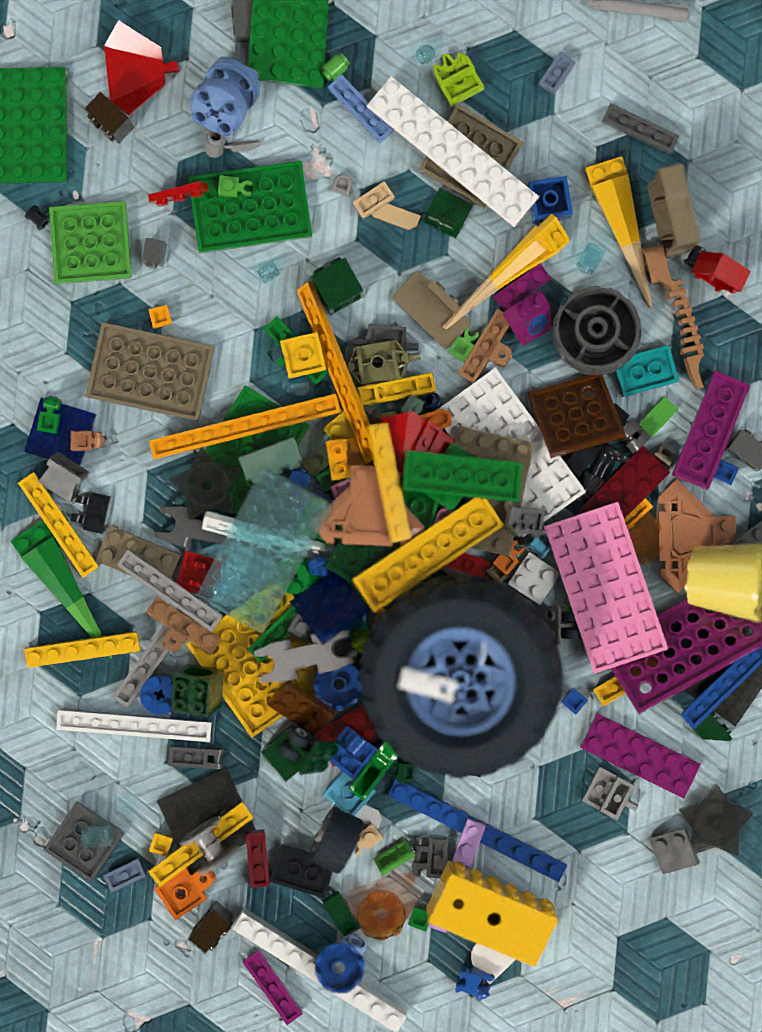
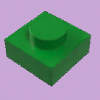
(419, 918)

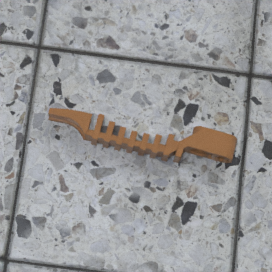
(658, 272)

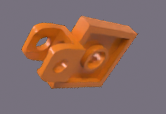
(193, 885)

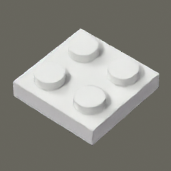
(534, 578)

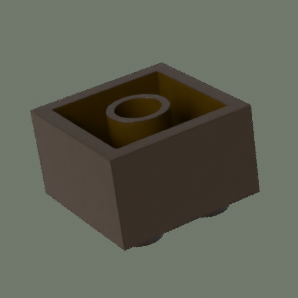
(109, 117)
(211, 926)

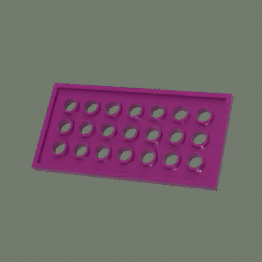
(693, 673)

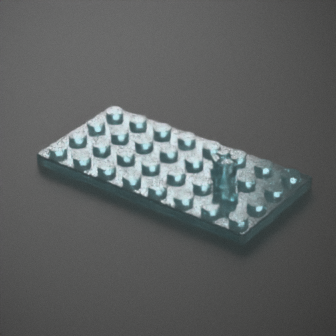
(263, 549)

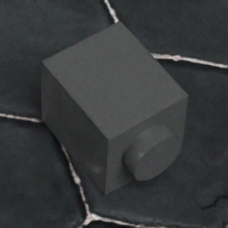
(154, 253)

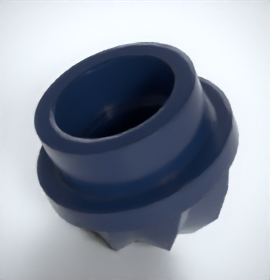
(432, 401)

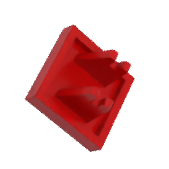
(194, 570)

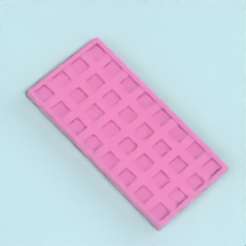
(606, 587)

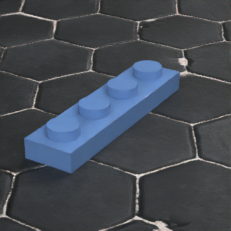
(357, 106)

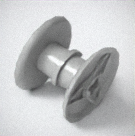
(209, 845)

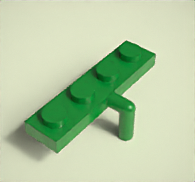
(279, 331)

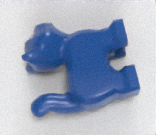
(471, 981)

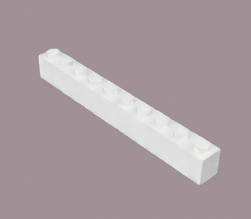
(304, 960)

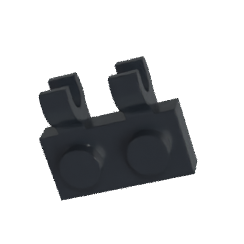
(96, 512)

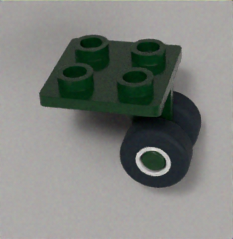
(315, 758)

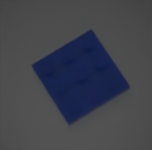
(47, 444)
(329, 607)

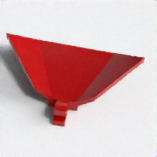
(134, 68)
(415, 434)

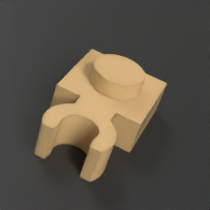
(368, 838)

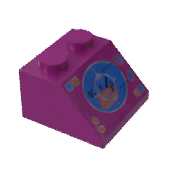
(529, 318)

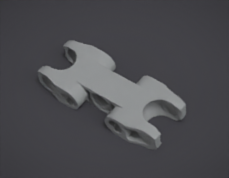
(289, 659)

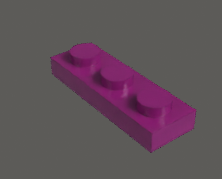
(522, 287)

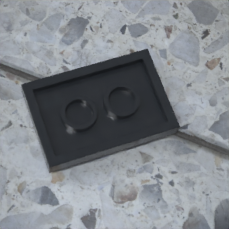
(298, 873)

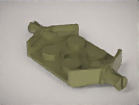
(394, 362)

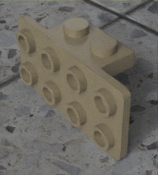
(431, 308)

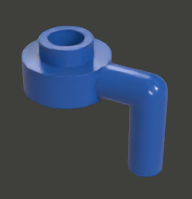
(317, 567)

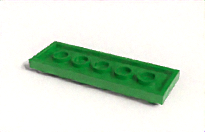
(462, 476)

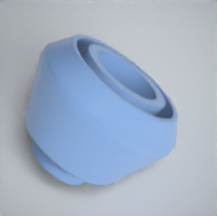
(355, 941)

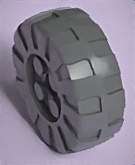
(592, 351)

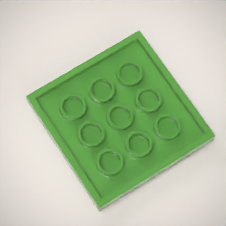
(90, 242)

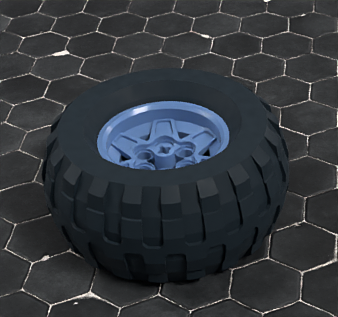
(492, 622)

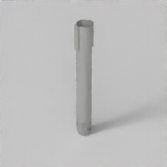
(667, 11)

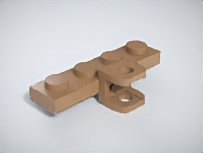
(487, 349)
(181, 628)

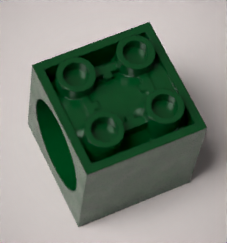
(337, 285)
(197, 690)
(284, 767)

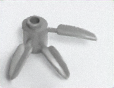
(215, 144)

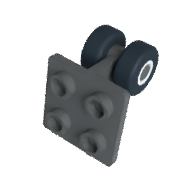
(554, 616)

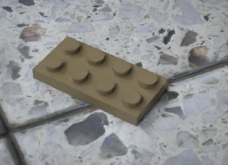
(119, 541)

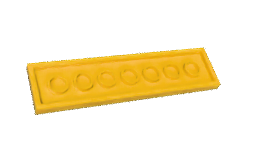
(427, 553)

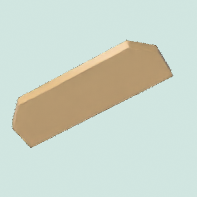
(397, 216)

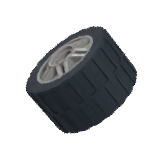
(336, 840)

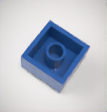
(553, 199)

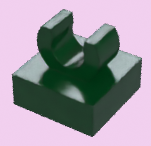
(405, 772)

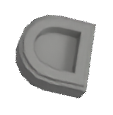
(342, 185)

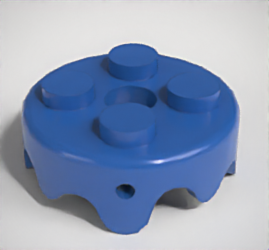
(340, 698)
(353, 968)

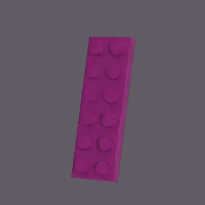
(711, 430)
(640, 755)

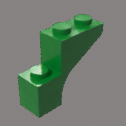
(373, 771)

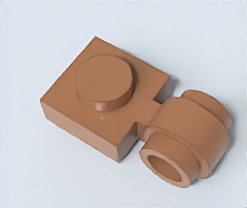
(86, 440)

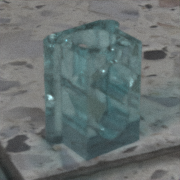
(275, 273)

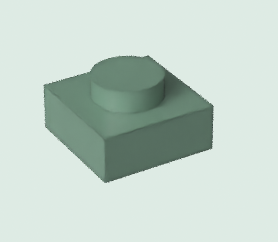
(413, 404)

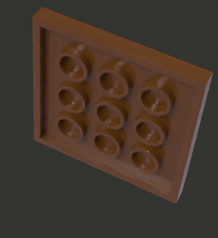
(576, 415)

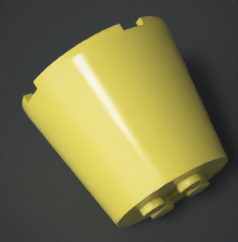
(727, 579)

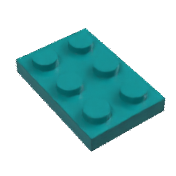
(647, 371)

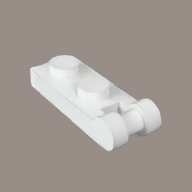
(427, 684)

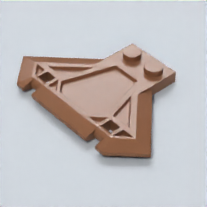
(362, 513)
(689, 527)

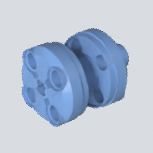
(224, 96)

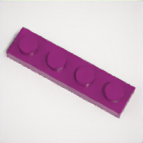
(272, 987)

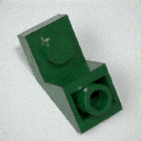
(341, 914)

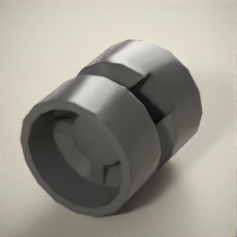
(640, 436)

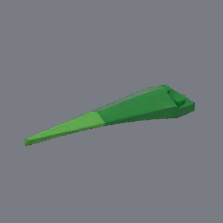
(44, 557)

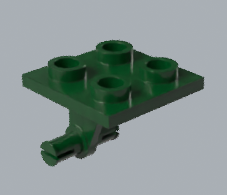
(447, 213)

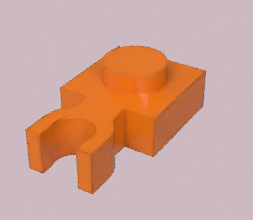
(507, 563)

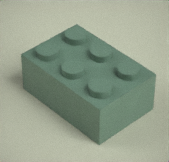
(274, 457)

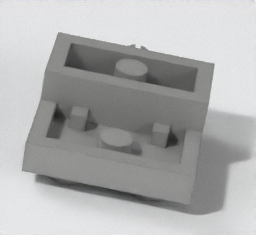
(609, 793)

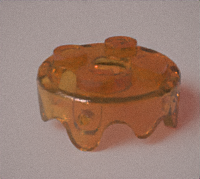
(381, 928)

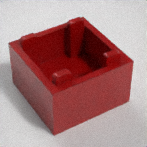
(720, 272)

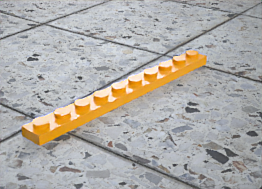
(337, 368)
(244, 426)

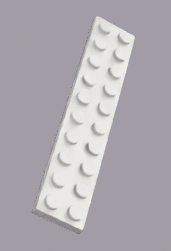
(452, 151)

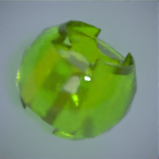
(359, 639)

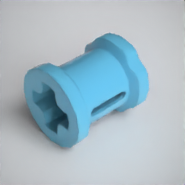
(539, 547)

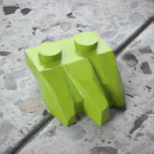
(457, 78)

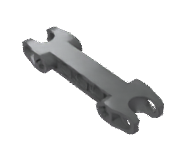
(187, 529)

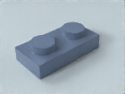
(556, 73)
(125, 875)

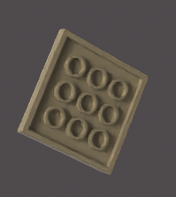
(488, 137)

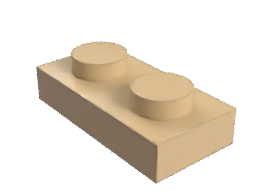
(373, 200)

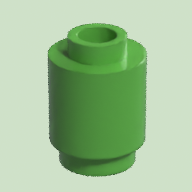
(335, 67)

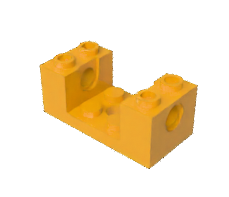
(342, 455)

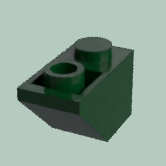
(712, 730)

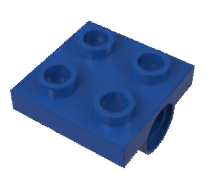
(353, 752)

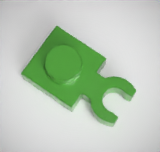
(231, 187)
(462, 346)

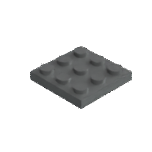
(68, 846)

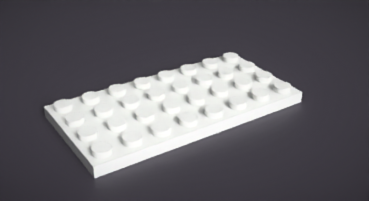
(495, 409)

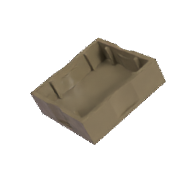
(673, 211)

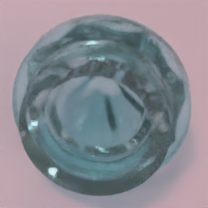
(425, 54)
(389, 407)

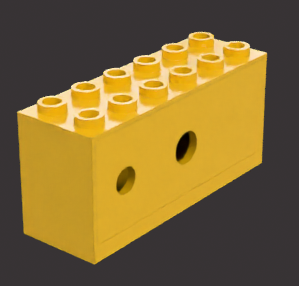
(492, 913)

